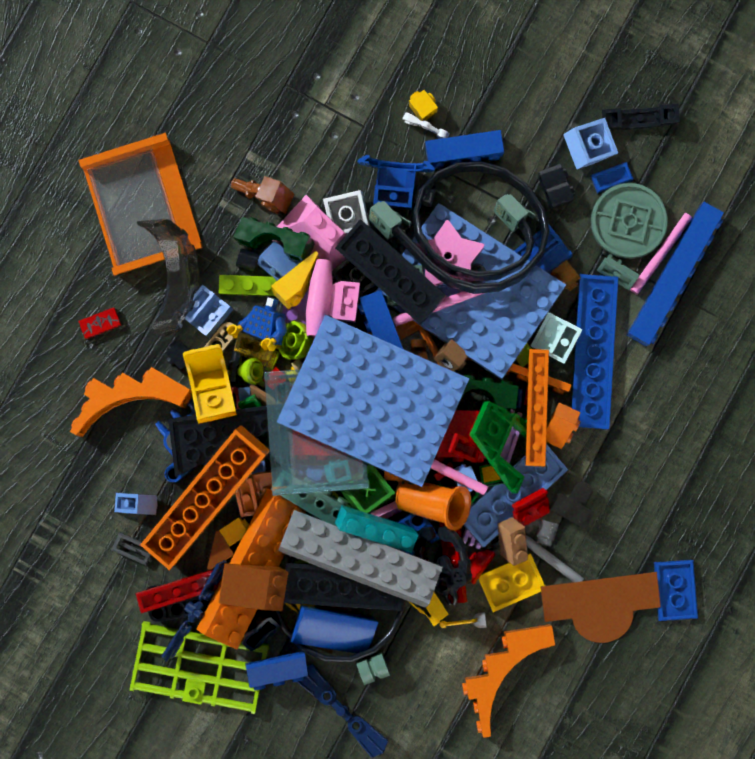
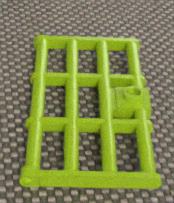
(195, 682)

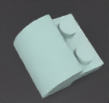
(557, 337)

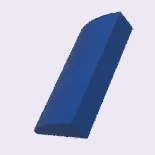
(333, 629)

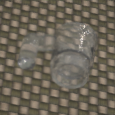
(546, 531)

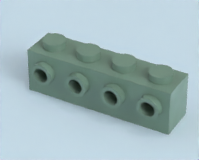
(319, 504)

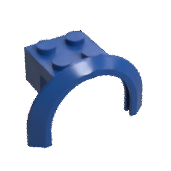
(395, 180)

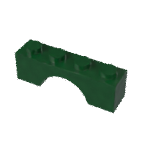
(254, 233)
(501, 393)

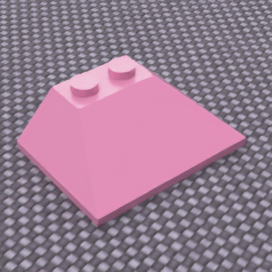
(325, 233)

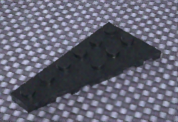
(198, 443)

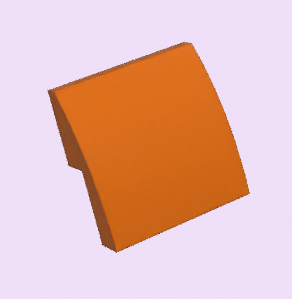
(252, 492)

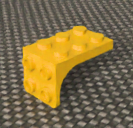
(209, 383)

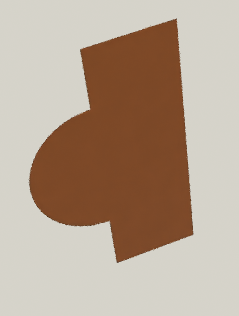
(601, 607)

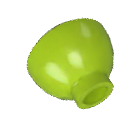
(251, 371)

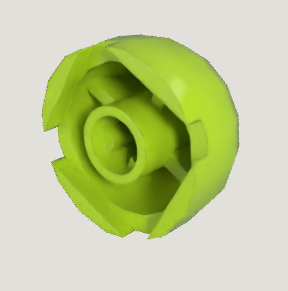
(295, 341)

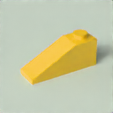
(294, 284)

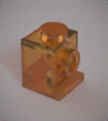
(567, 275)

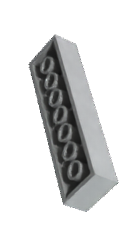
(360, 559)

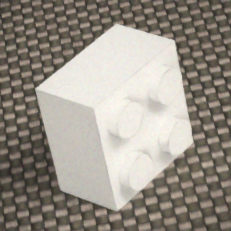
(347, 210)

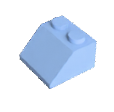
(590, 143)

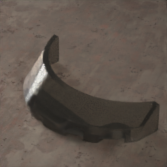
(181, 275)

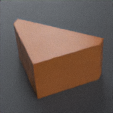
(220, 551)

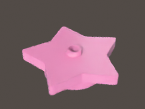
(449, 243)

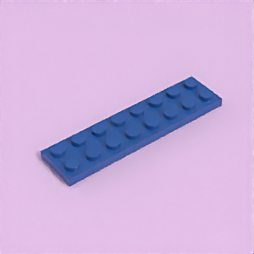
(594, 350)

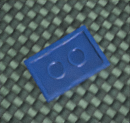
(676, 590)

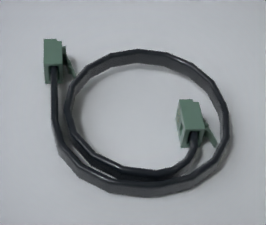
(506, 208)

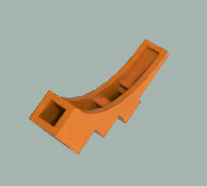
(126, 389)
(484, 687)

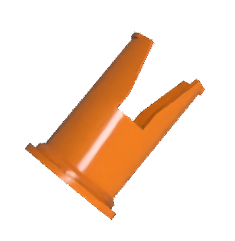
(436, 503)

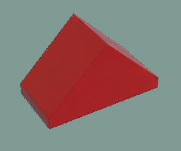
(464, 448)

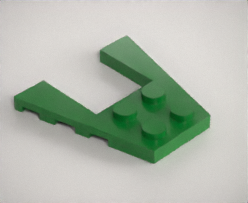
(491, 434)

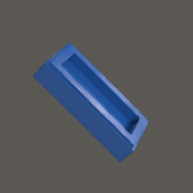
(611, 177)

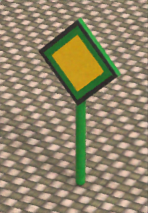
(487, 476)

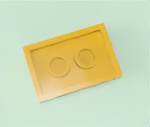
(511, 583)

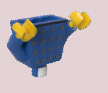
(263, 324)

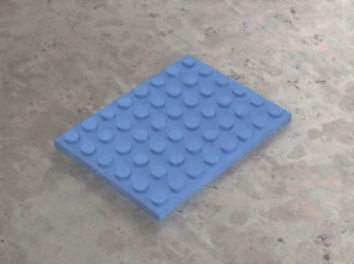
(494, 324)
(373, 400)

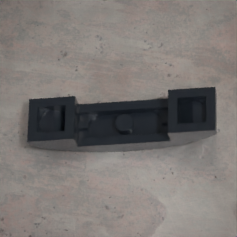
(642, 117)

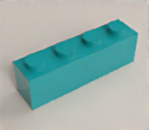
(376, 528)

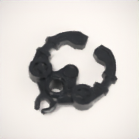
(449, 579)

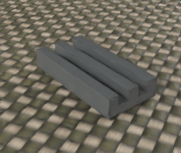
(124, 553)

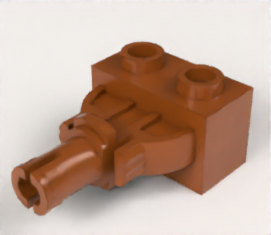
(270, 192)

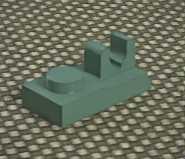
(625, 276)

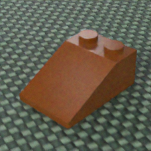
(253, 586)

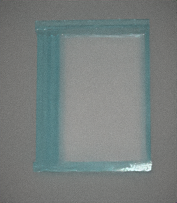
(299, 461)

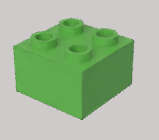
(374, 497)

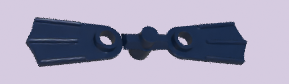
(195, 611)
(367, 736)

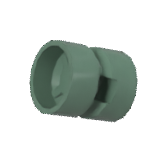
(372, 668)

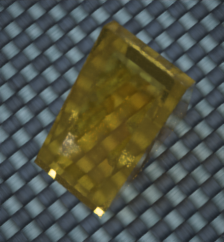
(251, 348)

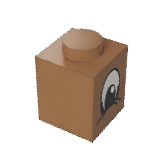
(451, 356)

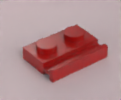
(531, 507)

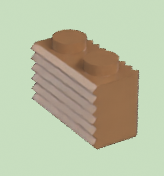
(512, 541)

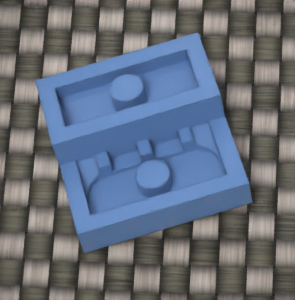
(208, 312)

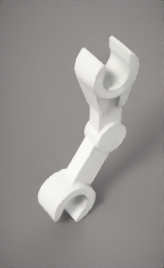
(412, 120)

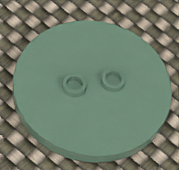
(629, 220)

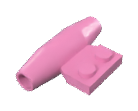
(329, 299)

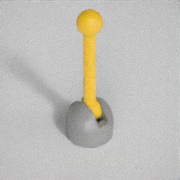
(478, 621)

